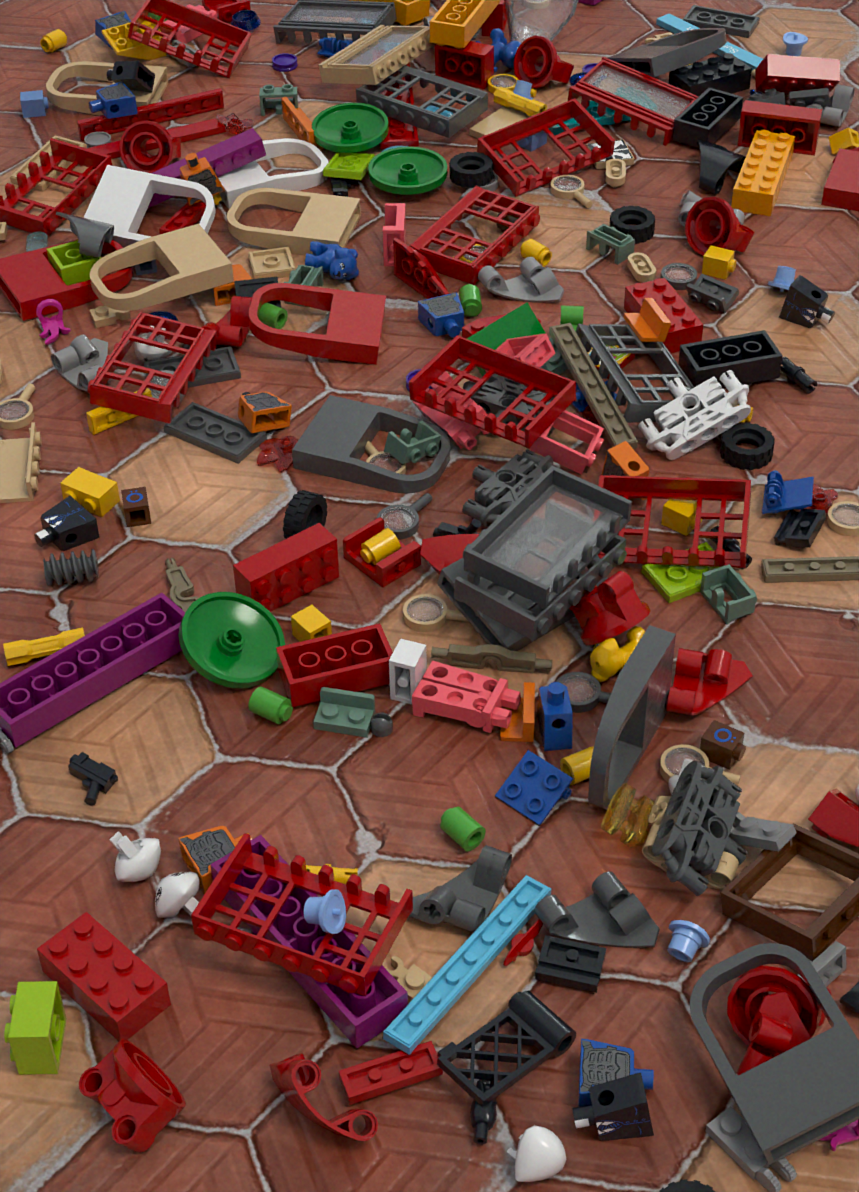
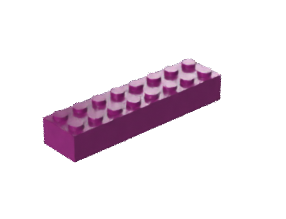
(89, 668)
(355, 1015)

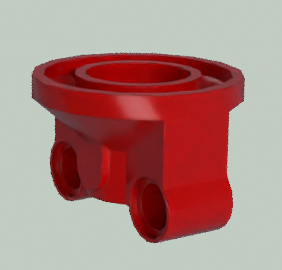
(539, 63)
(134, 151)
(715, 224)
(609, 609)
(756, 984)
(133, 1094)

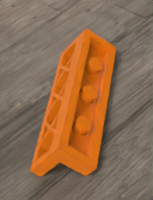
(298, 122)

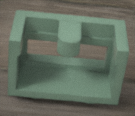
(270, 91)
(609, 236)
(307, 276)
(412, 449)
(726, 578)

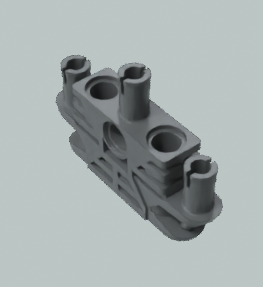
(499, 393)
(504, 485)
(698, 826)

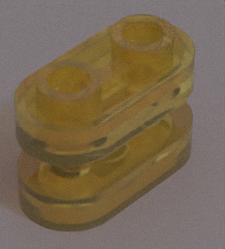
(633, 829)

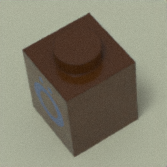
(136, 506)
(723, 744)

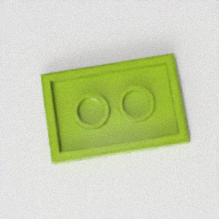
(348, 165)
(677, 580)

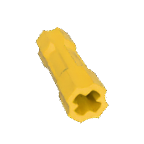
(509, 99)
(26, 650)

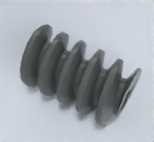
(71, 567)

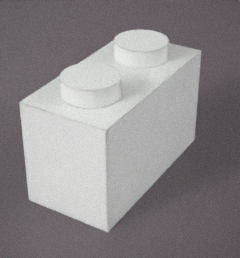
(406, 669)

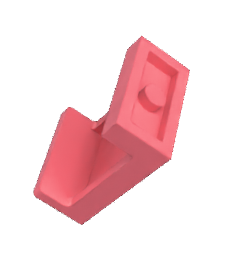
(394, 228)

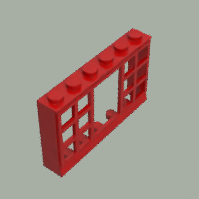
(194, 20)
(541, 122)
(61, 151)
(464, 271)
(504, 365)
(135, 403)
(685, 489)
(297, 876)

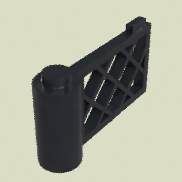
(532, 1020)

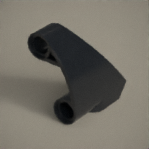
(714, 164)

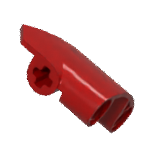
(445, 550)

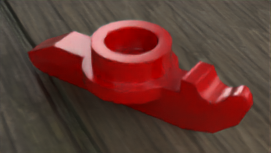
(523, 943)

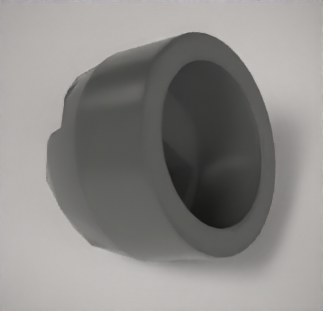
(381, 725)

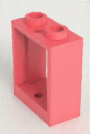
(530, 349)
(563, 455)

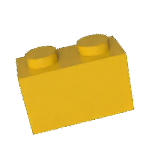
(91, 491)

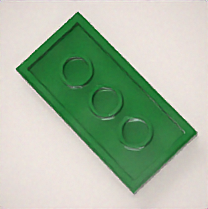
(515, 324)

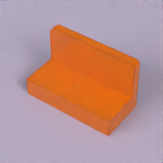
(649, 323)
(522, 721)

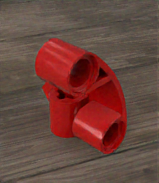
(233, 327)
(704, 680)
(773, 1031)
(298, 1076)

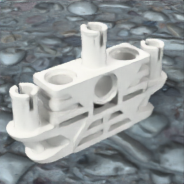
(692, 427)

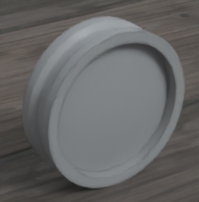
(97, 138)

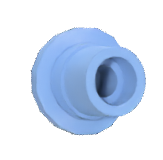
(794, 43)
(523, 89)
(783, 278)
(326, 911)
(686, 939)

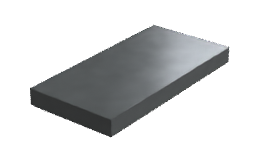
(732, 22)
(218, 367)
(214, 432)

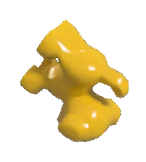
(609, 658)

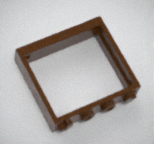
(827, 926)

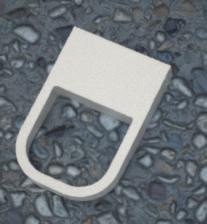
(253, 176)
(126, 194)

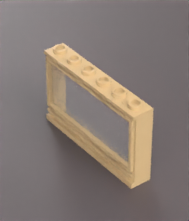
(376, 55)

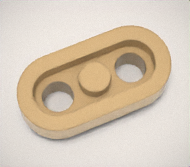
(615, 172)
(641, 267)

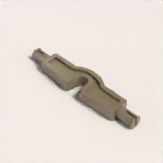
(180, 585)
(505, 659)

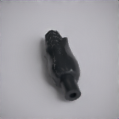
(483, 1117)

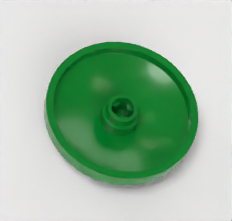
(350, 127)
(407, 170)
(231, 639)

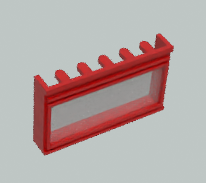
(632, 95)

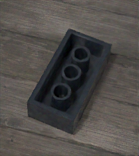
(720, 73)
(707, 117)
(749, 355)

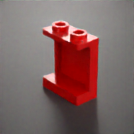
(226, 8)
(387, 569)

